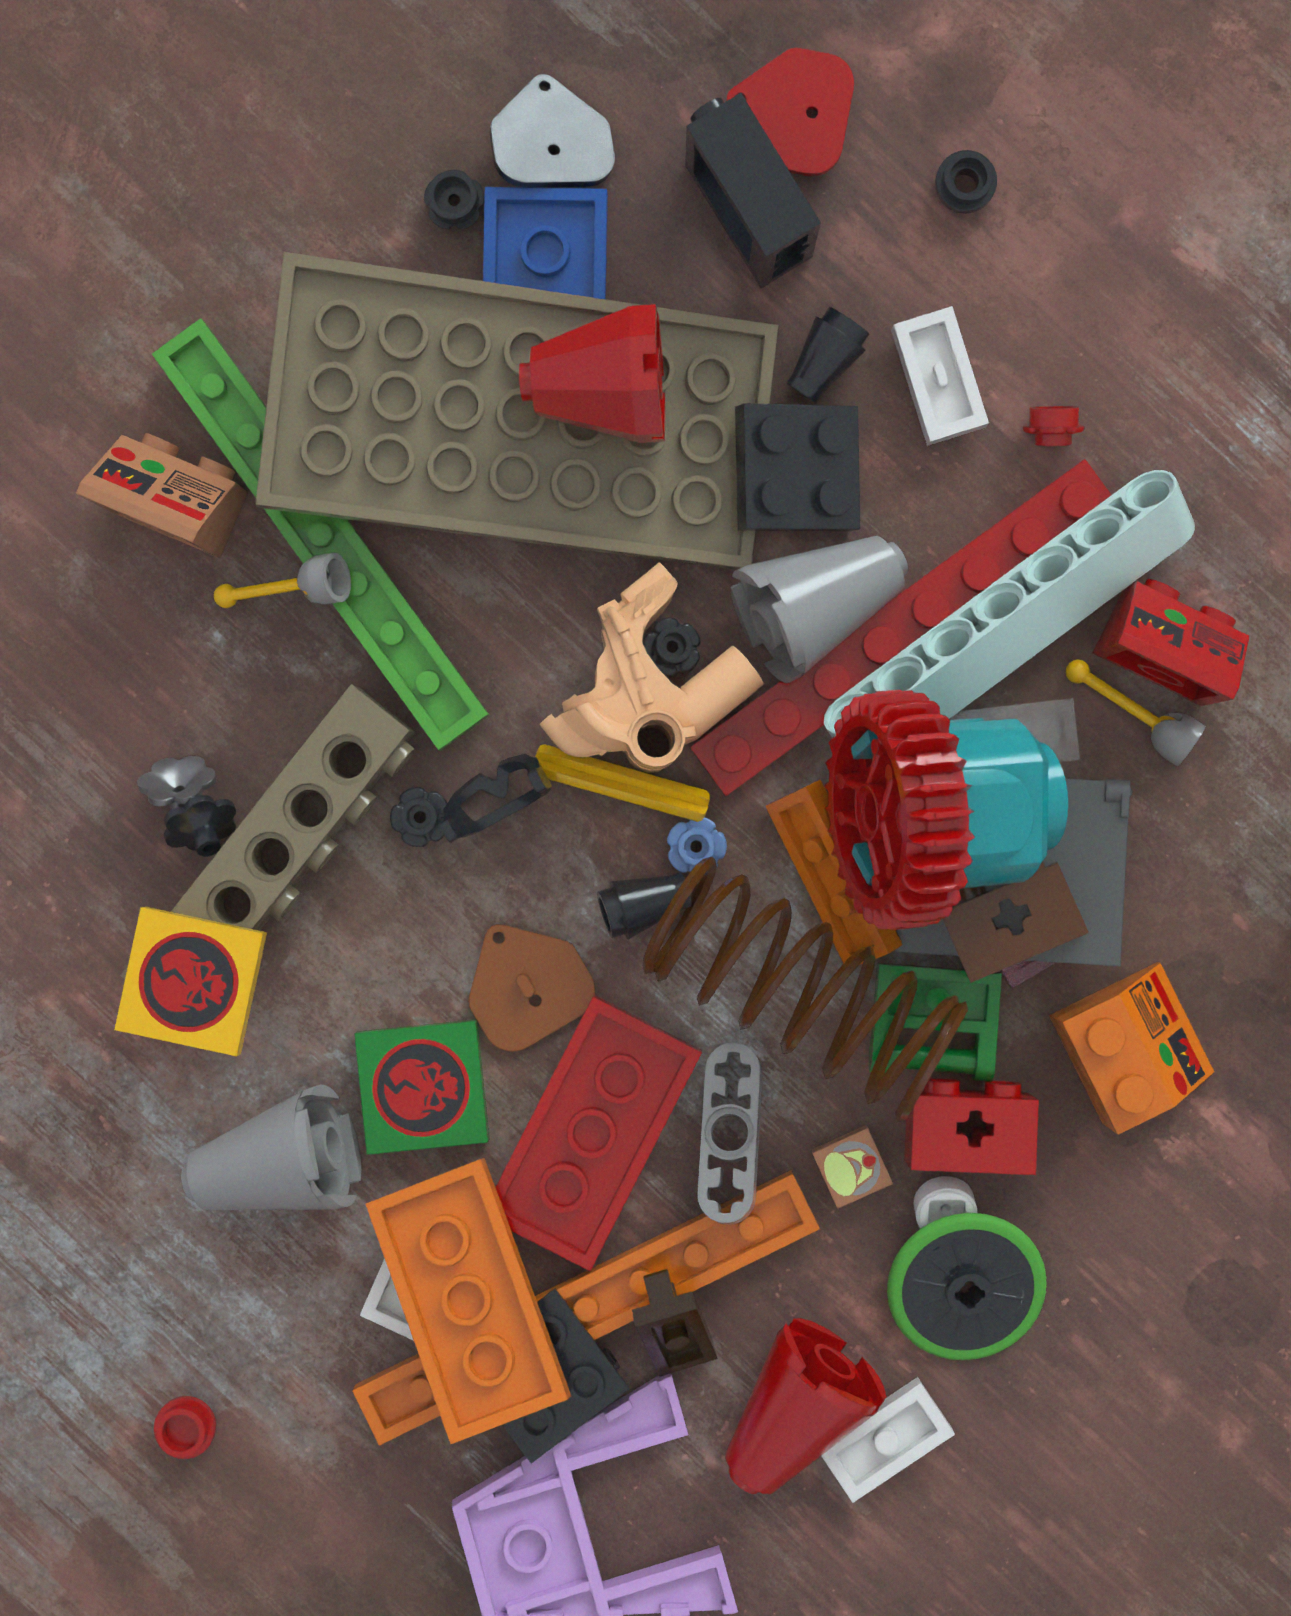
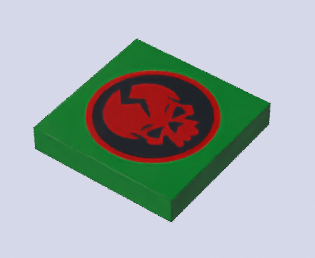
(422, 1086)

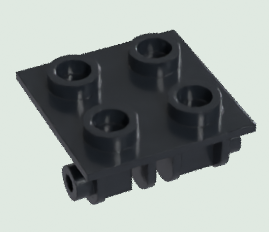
(589, 1376)

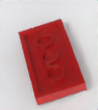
(593, 1131)

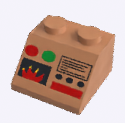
(166, 493)

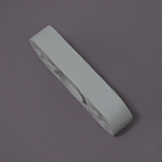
(747, 1088)

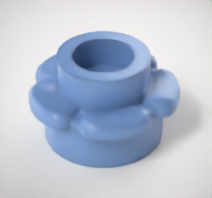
(684, 834)

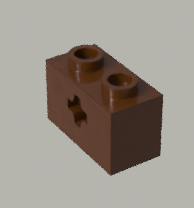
(991, 948)

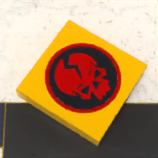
(190, 981)

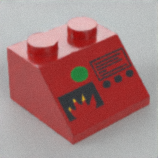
(1174, 644)

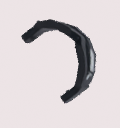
(460, 825)

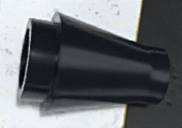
(827, 353)
(637, 903)

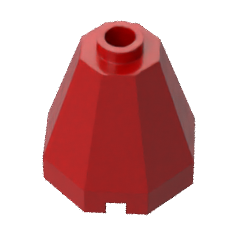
(602, 376)

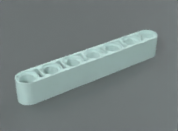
(1038, 598)

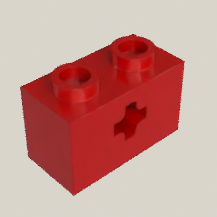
(1000, 1147)

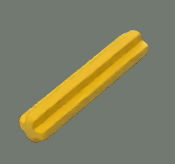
(624, 783)

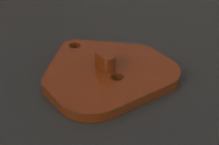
(515, 972)

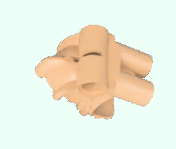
(637, 695)

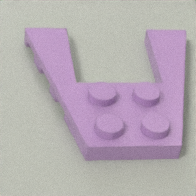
(533, 1543)

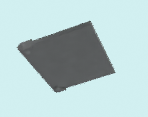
(1094, 867)

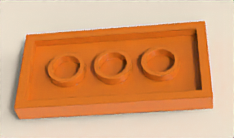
(468, 1301)

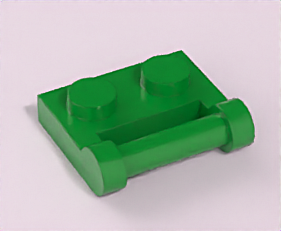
(932, 988)

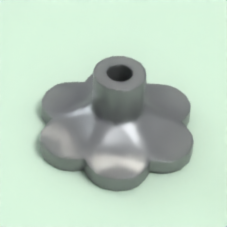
(176, 781)

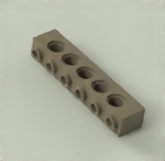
(277, 816)

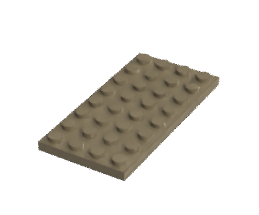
(409, 412)

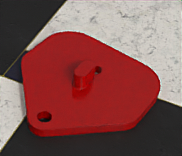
(786, 91)

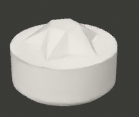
(942, 1198)

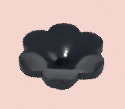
(200, 824)

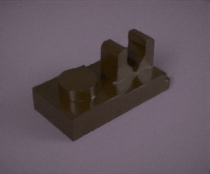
(672, 1327)

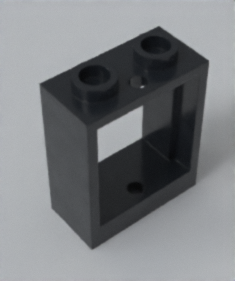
(750, 189)

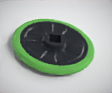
(936, 1265)

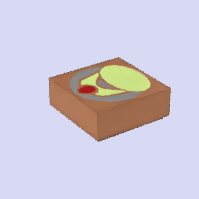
(851, 1166)

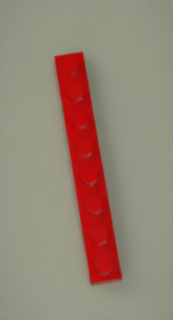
(797, 708)

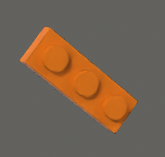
(804, 829)

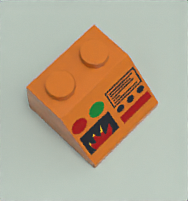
(1133, 1048)

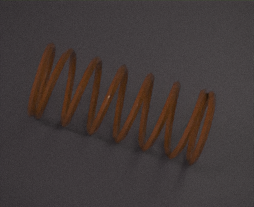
(803, 1015)

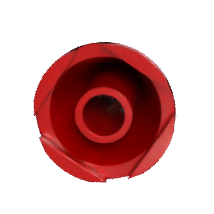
(800, 1407)

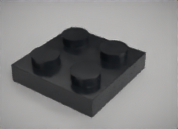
(797, 467)

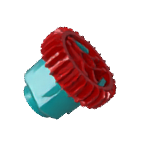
(936, 806)

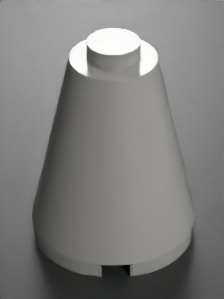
(815, 599)
(280, 1159)

